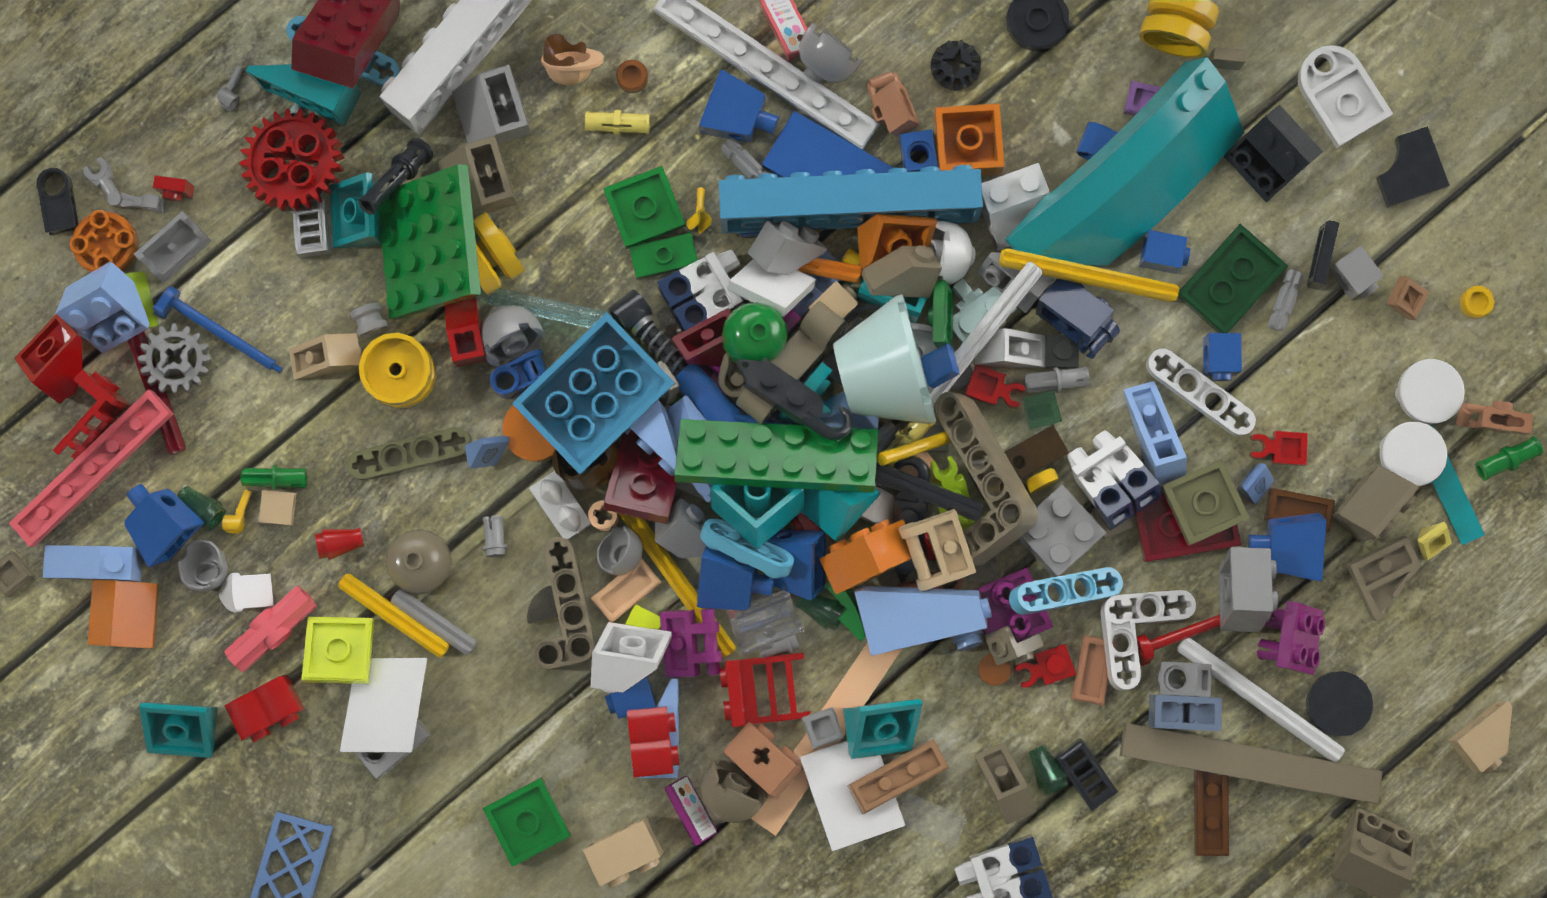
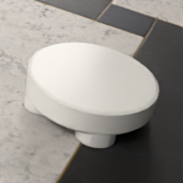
(1430, 391)
(1414, 452)

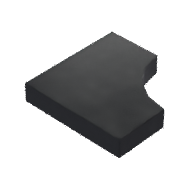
(1414, 171)

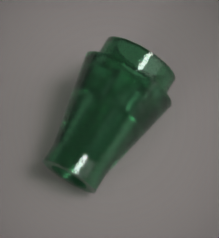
(205, 507)
(822, 610)
(1047, 771)

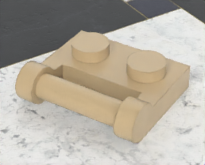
(948, 546)

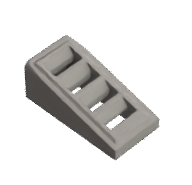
(314, 249)

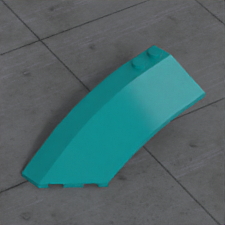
(1137, 172)

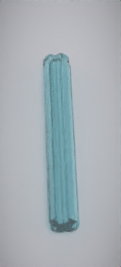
(547, 308)

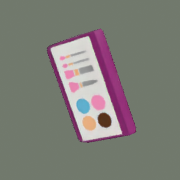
(690, 810)

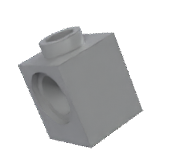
(1356, 274)
(1197, 679)

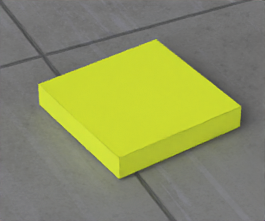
(338, 650)

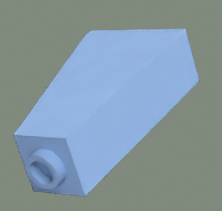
(909, 617)

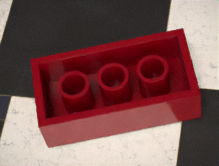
(342, 38)

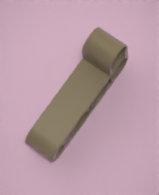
(800, 356)
(563, 602)

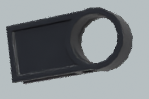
(57, 210)

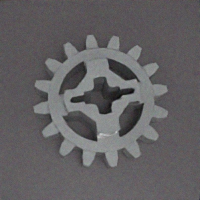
(164, 349)

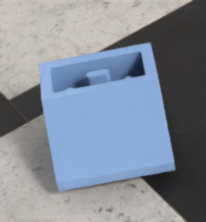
(104, 308)

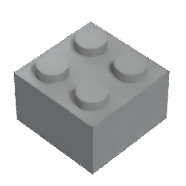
(1061, 532)
(1246, 589)

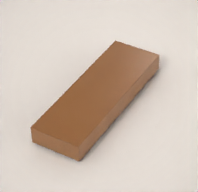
(898, 776)

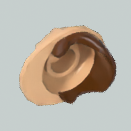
(567, 62)

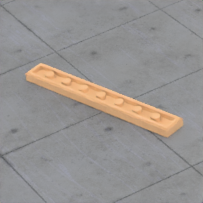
(851, 692)

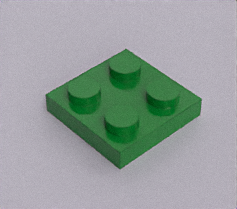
(644, 207)
(526, 821)

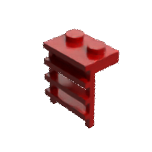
(106, 408)
(742, 701)

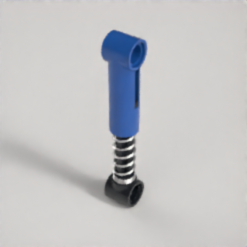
(635, 317)

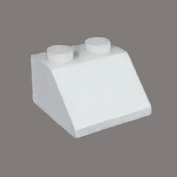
(1010, 200)
(626, 656)

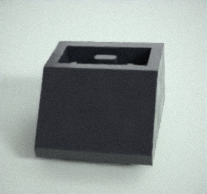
(1272, 153)

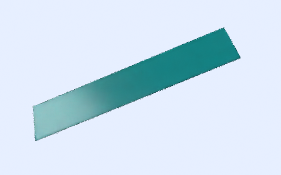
(1457, 504)

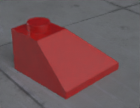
(53, 359)

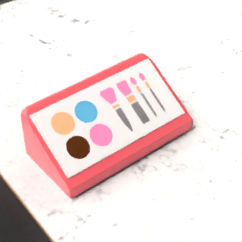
(785, 24)

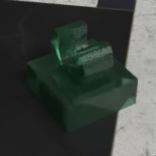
(1041, 410)

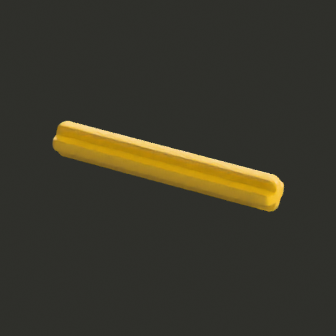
(393, 615)

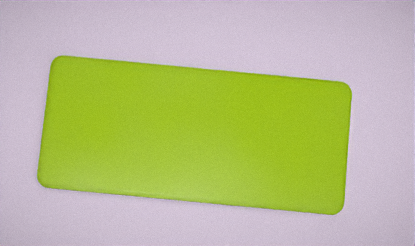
(143, 289)

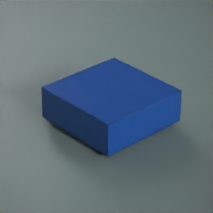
(940, 366)

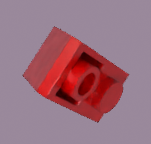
(464, 333)

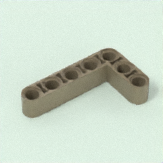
(987, 478)

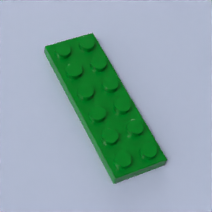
(775, 456)

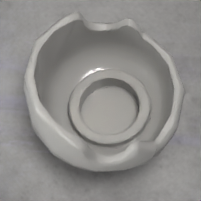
(619, 551)
(203, 566)

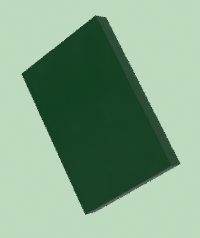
(1231, 280)

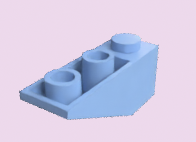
(657, 435)

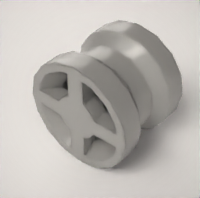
(369, 320)

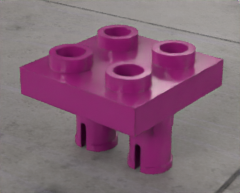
(1002, 613)
(1298, 640)

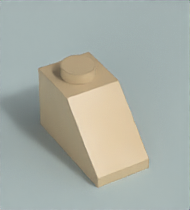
(325, 355)
(1485, 738)

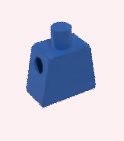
(736, 110)
(159, 524)
(1295, 544)
(807, 573)
(728, 583)

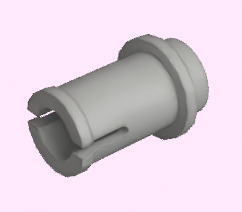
(494, 536)
(787, 644)

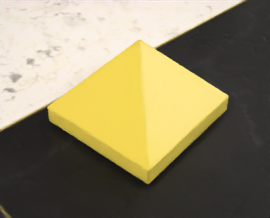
(1433, 540)

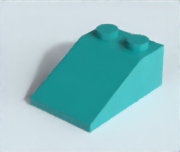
(312, 93)

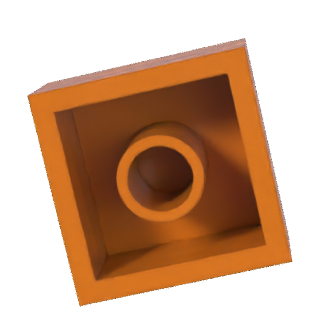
(969, 137)
(865, 555)

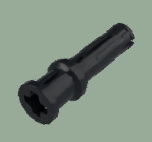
(374, 198)

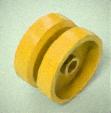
(1179, 26)
(494, 250)
(384, 356)

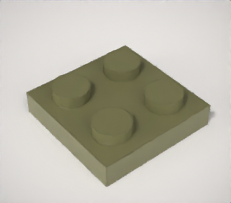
(1204, 502)

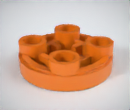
(104, 239)
(525, 438)

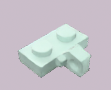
(971, 308)

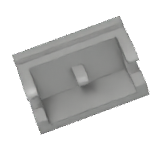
(173, 247)

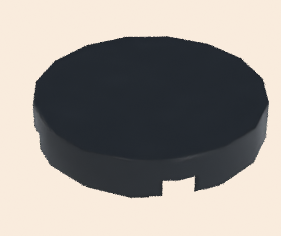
(1037, 23)
(1339, 703)

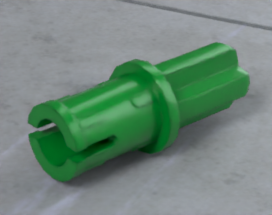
(275, 477)

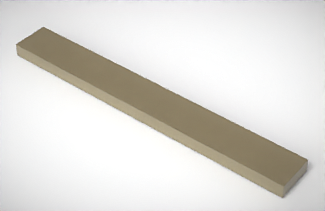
(1250, 763)

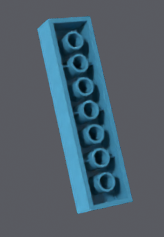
(849, 200)

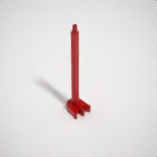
(1146, 647)

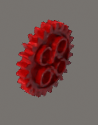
(284, 187)

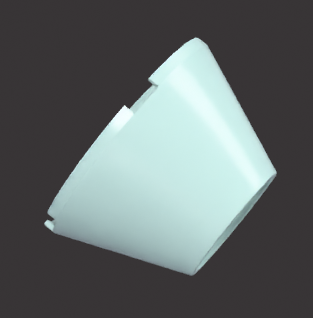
(884, 367)

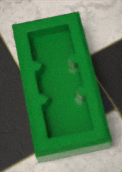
(663, 256)
(941, 314)

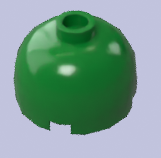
(754, 333)

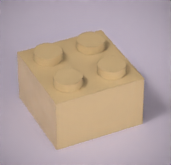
(623, 852)

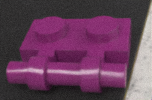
(682, 653)

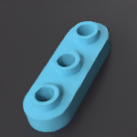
(767, 558)

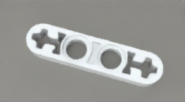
(1203, 387)

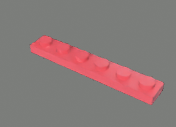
(91, 468)

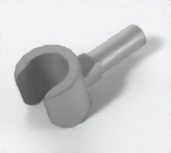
(226, 96)

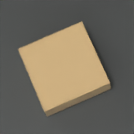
(277, 507)

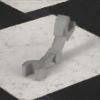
(114, 197)

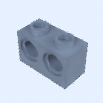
(1185, 712)

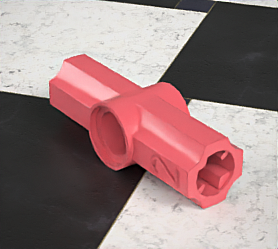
(270, 628)

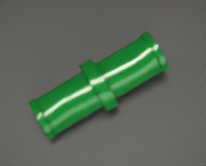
(1509, 458)

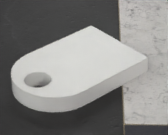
(1343, 97)

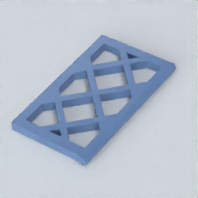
(273, 844)

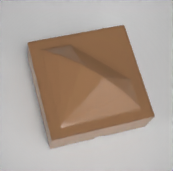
(1407, 298)

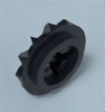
(943, 72)

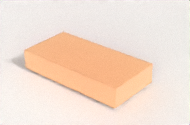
(626, 591)

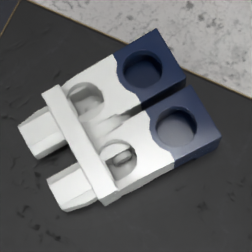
(706, 283)
(1114, 479)
(995, 869)

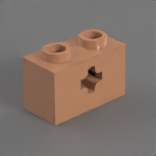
(746, 752)

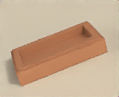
(1091, 672)

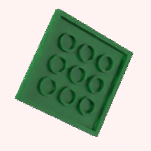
(429, 243)

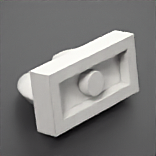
(560, 505)

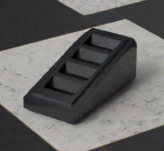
(1068, 753)

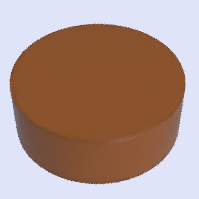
(632, 76)
(991, 673)

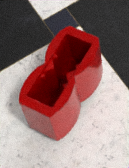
(264, 708)
(651, 741)

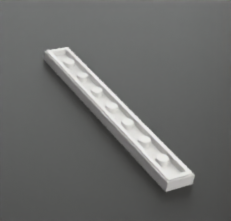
(769, 70)

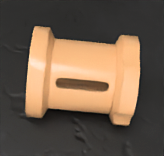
(608, 524)

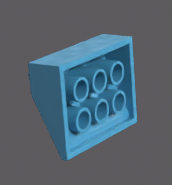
(593, 393)

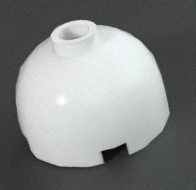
(953, 251)

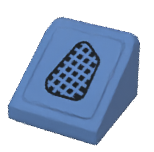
(486, 451)
(1255, 483)

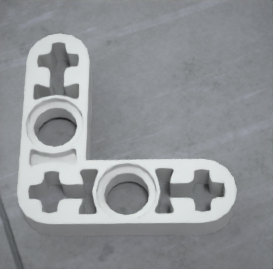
(1126, 626)

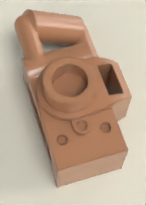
(892, 104)
(1496, 418)

